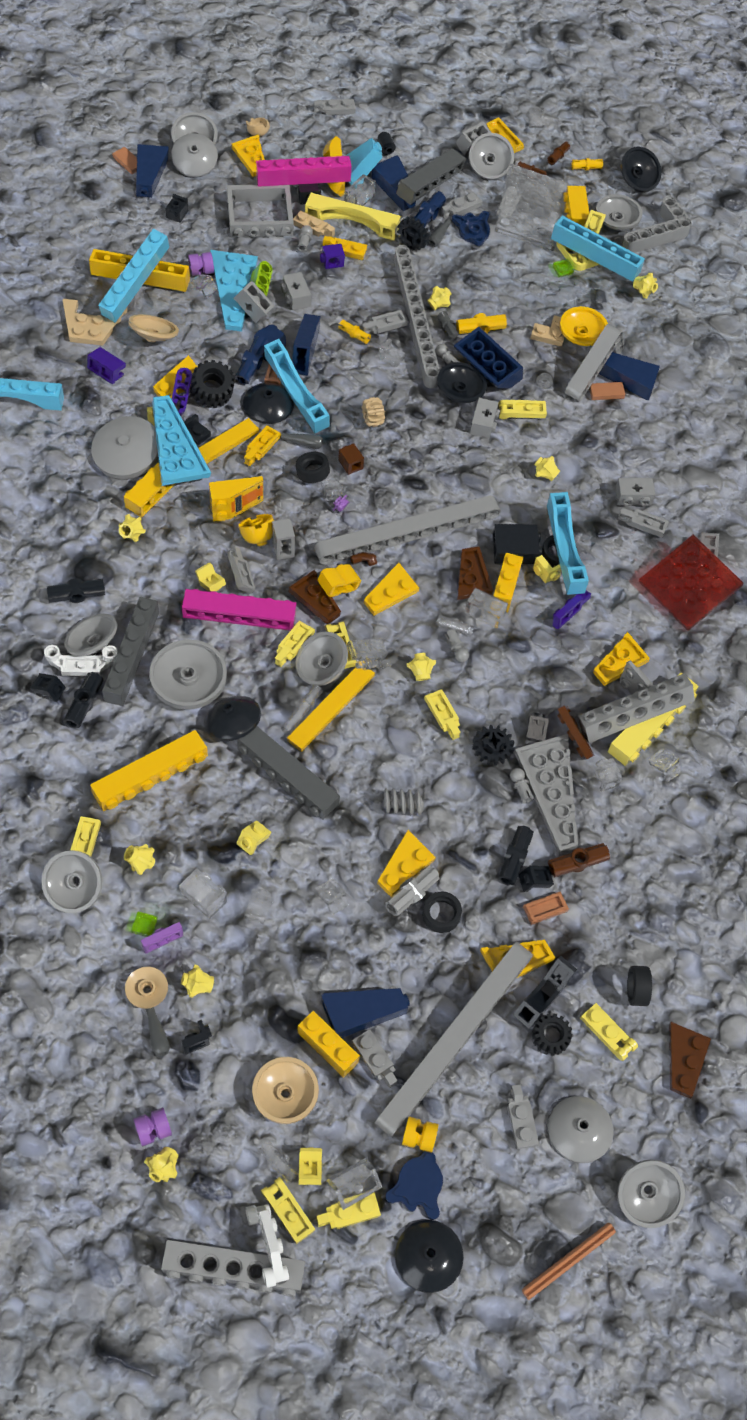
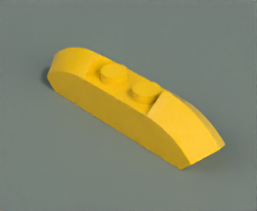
(333, 149)

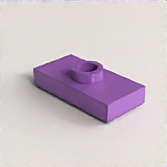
(162, 937)

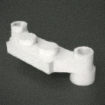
(80, 665)
(268, 1226)

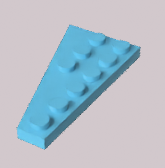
(231, 276)
(177, 451)

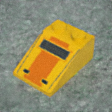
(234, 496)

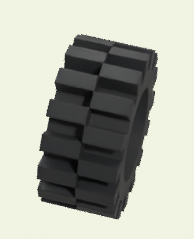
(560, 1025)

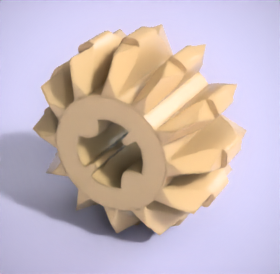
(373, 412)

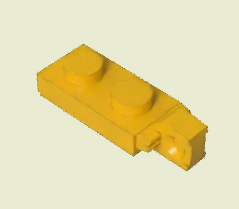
(350, 248)
(261, 444)

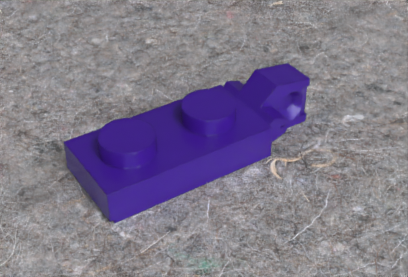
(571, 607)

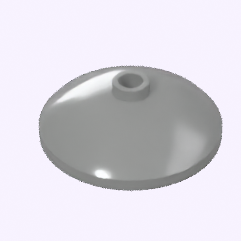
(194, 123)
(494, 147)
(197, 162)
(620, 211)
(91, 635)
(315, 654)
(60, 884)
(570, 1139)
(657, 1205)

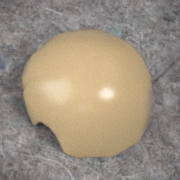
(258, 126)

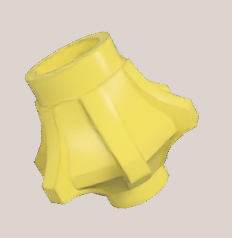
(645, 284)
(439, 298)
(546, 468)
(131, 528)
(421, 666)
(139, 858)
(197, 981)
(162, 1165)

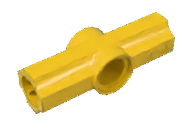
(480, 320)

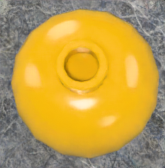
(257, 530)

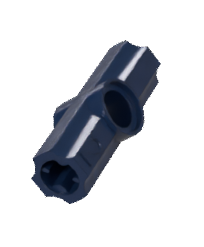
(430, 209)
(251, 360)

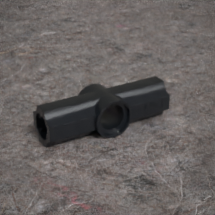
(76, 590)
(80, 708)
(515, 855)

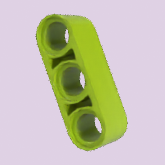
(261, 276)

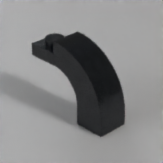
(545, 993)

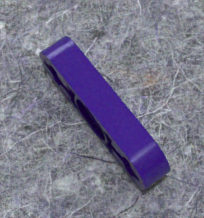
(186, 386)

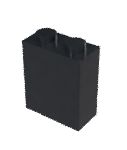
(517, 540)

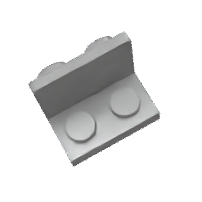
(634, 679)

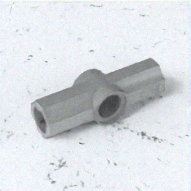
(412, 890)

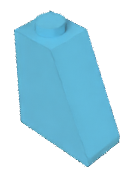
(364, 159)

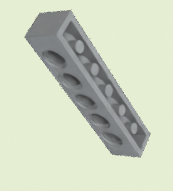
(636, 708)
(176, 1251)

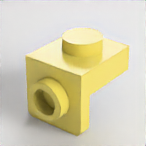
(545, 571)
(209, 578)
(253, 836)
(310, 1166)

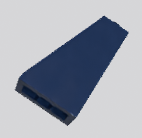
(150, 167)
(387, 176)
(305, 343)
(633, 373)
(360, 1010)

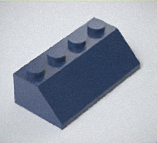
(490, 359)

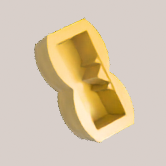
(339, 580)

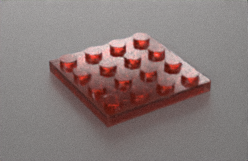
(690, 582)

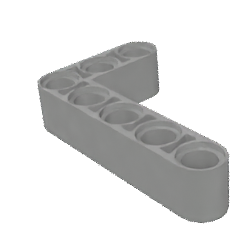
(674, 228)
(609, 341)

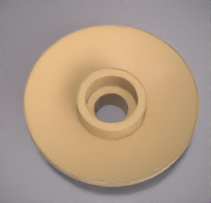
(144, 978)

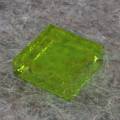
(563, 268)
(144, 924)

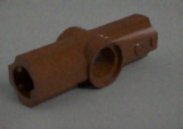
(567, 863)

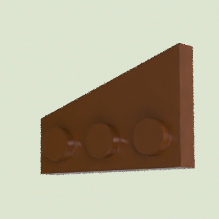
(473, 573)
(314, 597)
(574, 733)
(687, 1058)

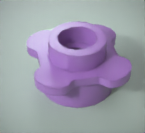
(340, 503)

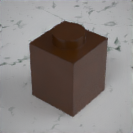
(351, 459)

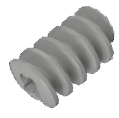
(403, 801)

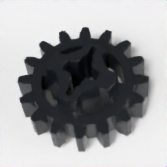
(413, 233)
(499, 741)

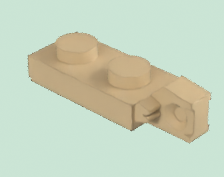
(319, 227)

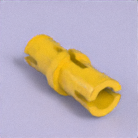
(587, 164)
(354, 331)

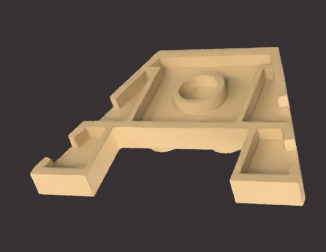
(87, 328)

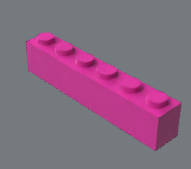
(303, 171)
(239, 609)

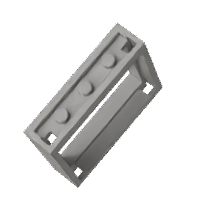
(240, 193)

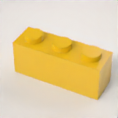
(576, 204)
(146, 492)
(508, 578)
(328, 1044)

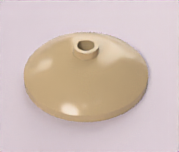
(153, 327)
(285, 1075)

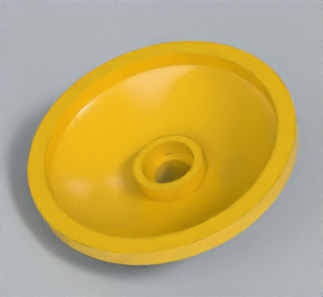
(582, 325)

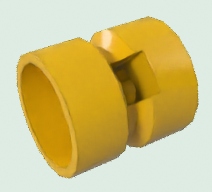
(428, 1134)

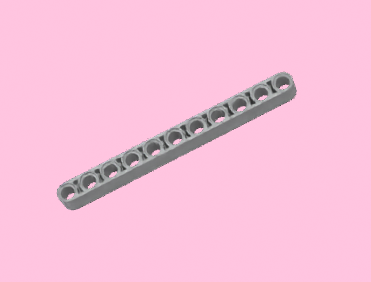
(416, 316)
(407, 529)
(453, 1040)

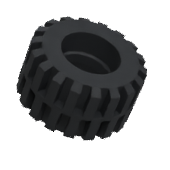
(208, 395)

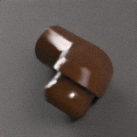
(364, 556)

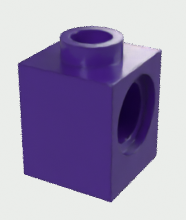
(332, 256)

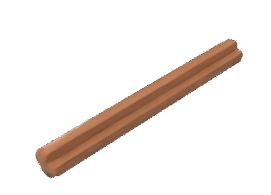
(568, 1261)

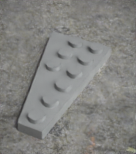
(551, 783)

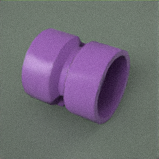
(201, 263)
(152, 1126)

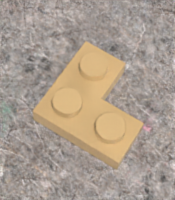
(547, 334)

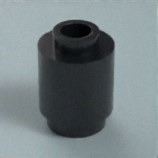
(386, 142)

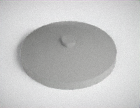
(125, 447)
(188, 674)

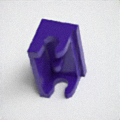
(105, 365)

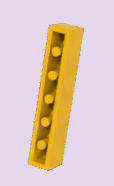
(164, 275)
(149, 770)

